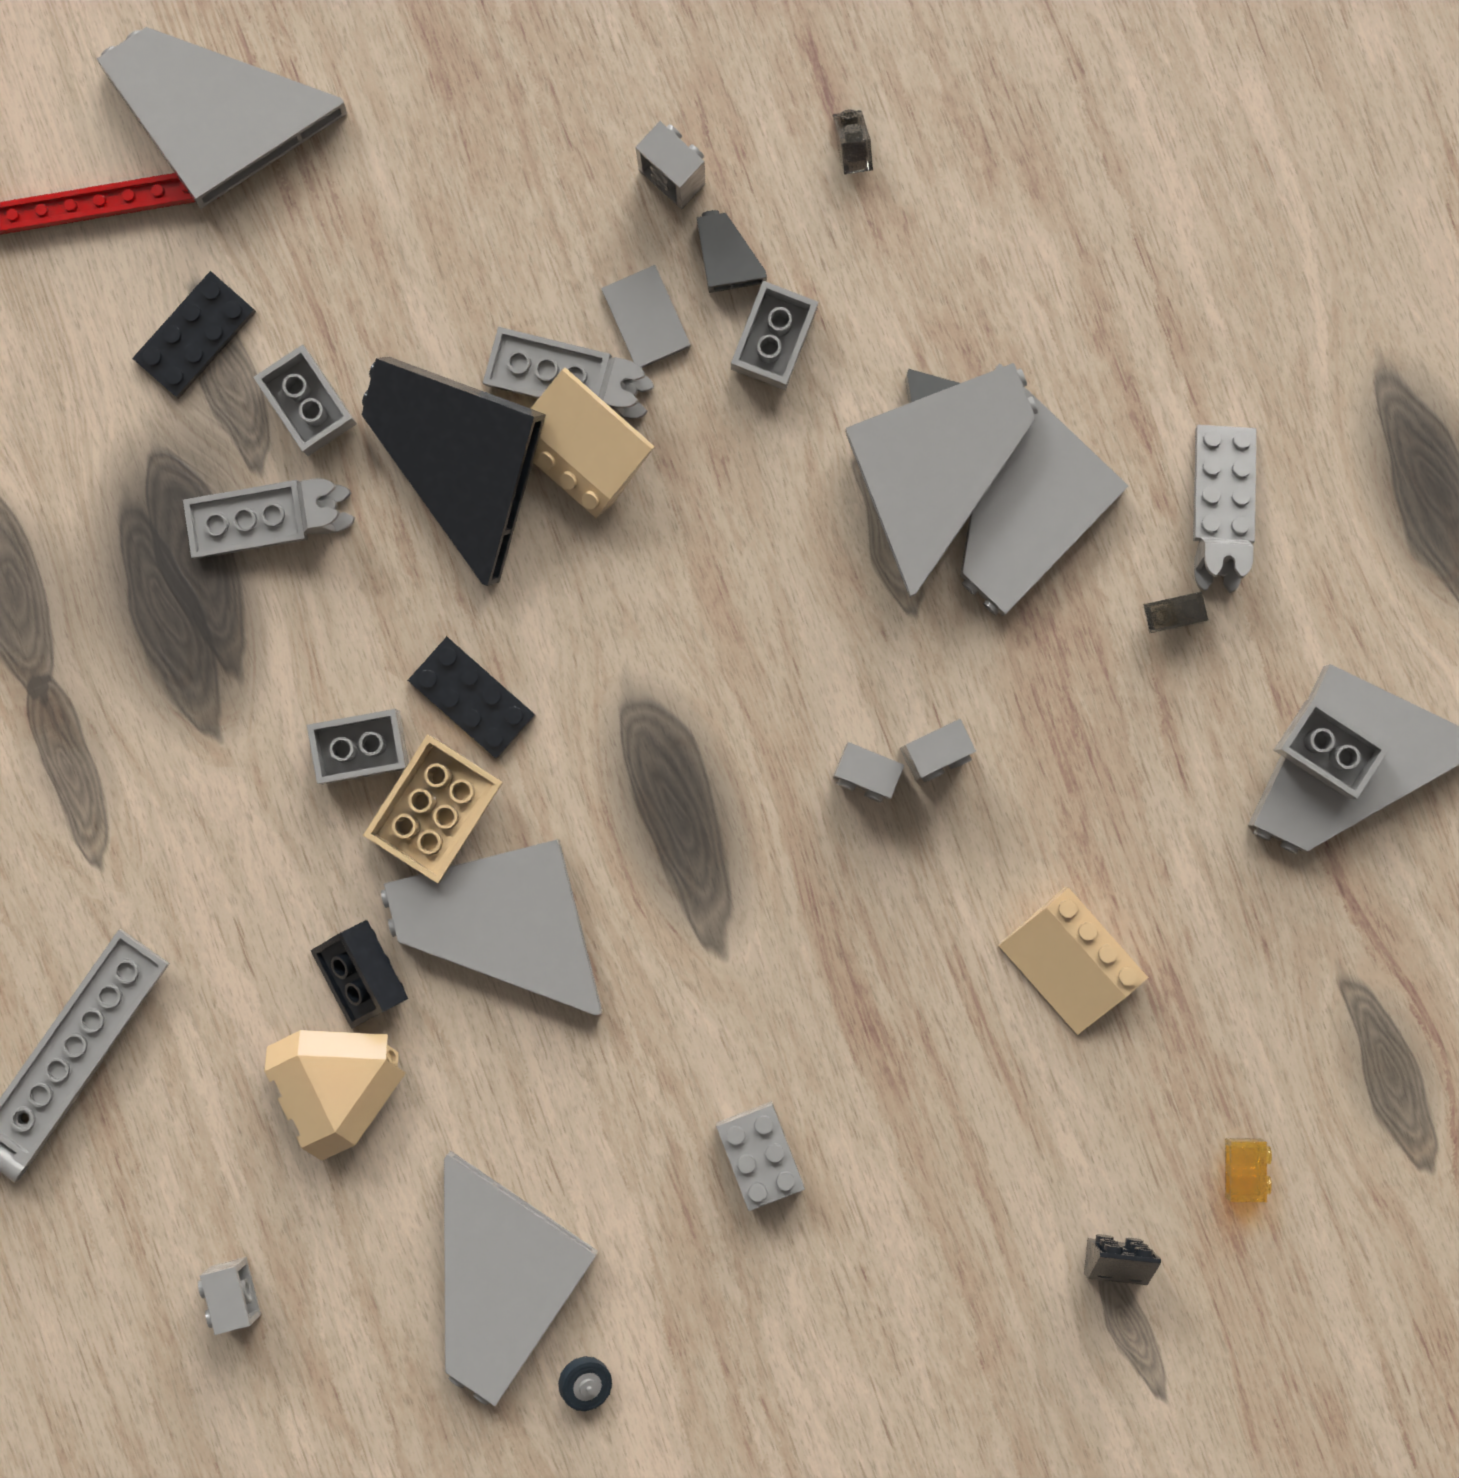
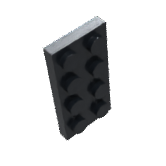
(194, 334)
(471, 697)

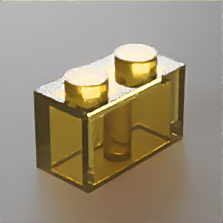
(1247, 1170)

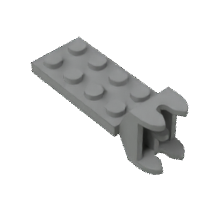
(531, 363)
(1224, 504)
(264, 516)

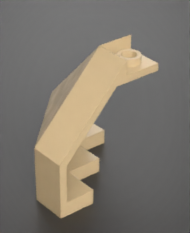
(332, 1085)

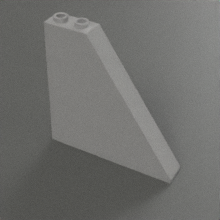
(212, 112)
(936, 462)
(1034, 511)
(1308, 812)
(504, 919)
(502, 1278)

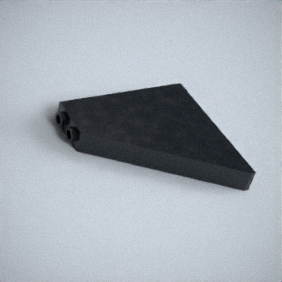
(460, 454)

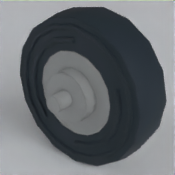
(585, 1383)

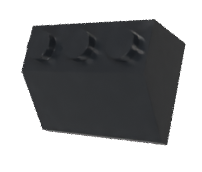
(359, 974)

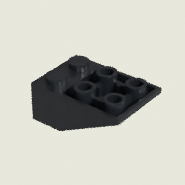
(1120, 1261)

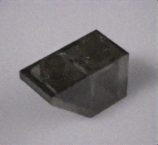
(853, 141)
(1175, 612)

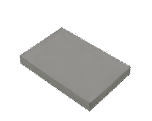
(646, 317)

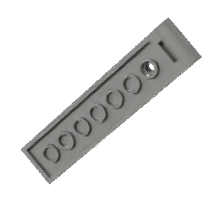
(74, 1049)

